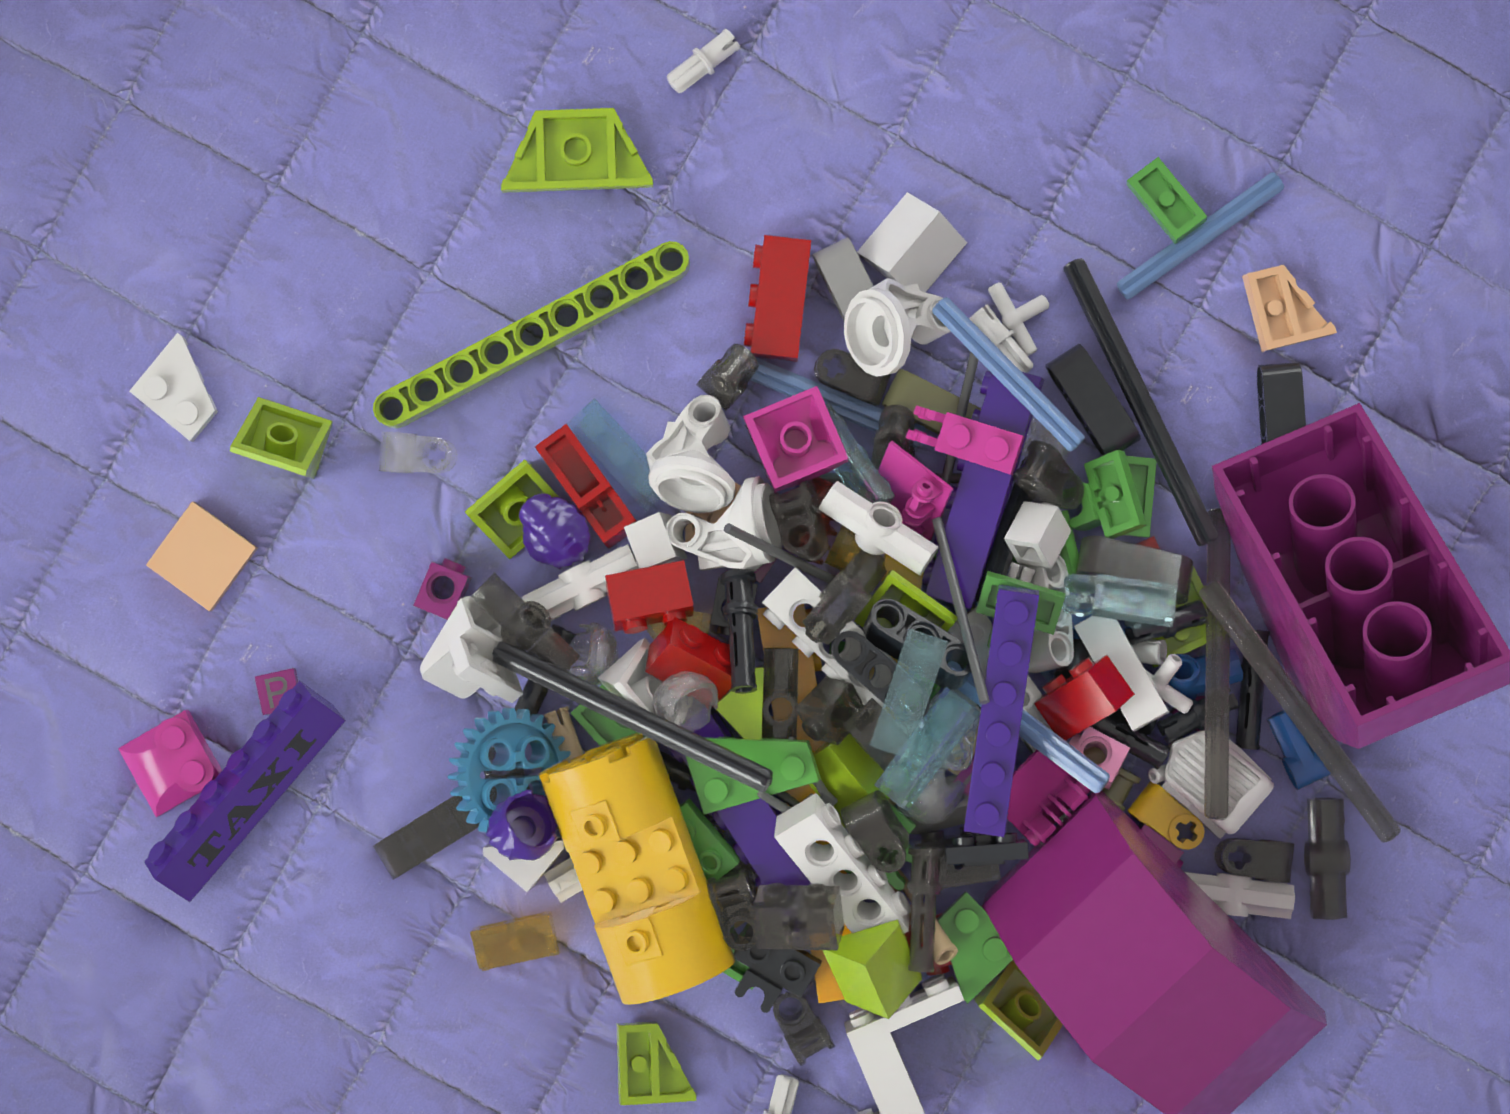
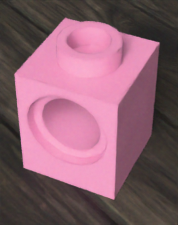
(1114, 751)

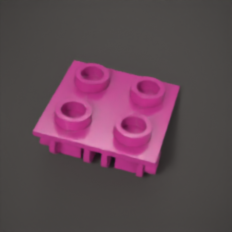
(917, 490)
(1041, 796)

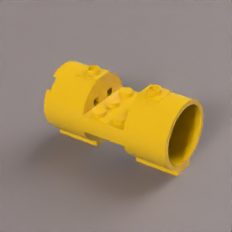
(637, 869)

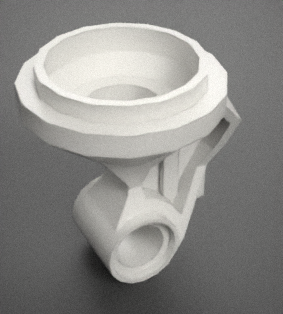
(885, 320)
(680, 464)
(718, 549)

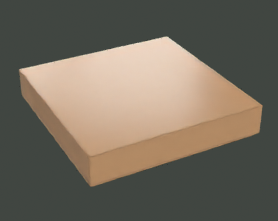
(201, 556)

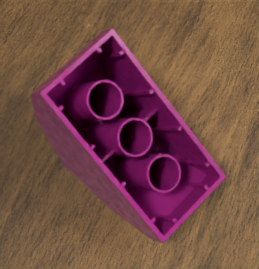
(1356, 581)
(1148, 966)

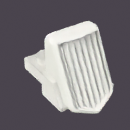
(463, 656)
(1185, 782)

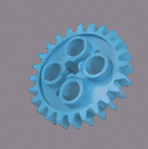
(509, 735)

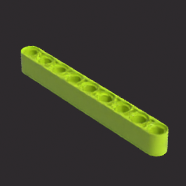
(512, 335)

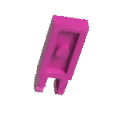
(971, 440)

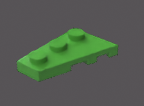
(788, 759)

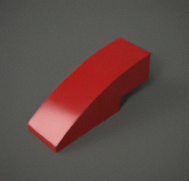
(586, 485)

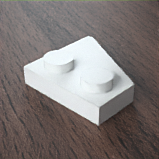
(176, 390)

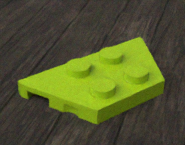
(576, 153)

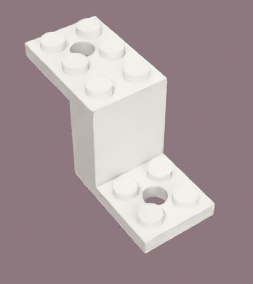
(878, 1052)

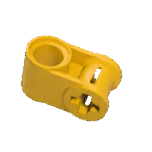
(1162, 814)

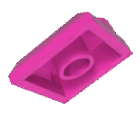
(796, 439)
(171, 762)

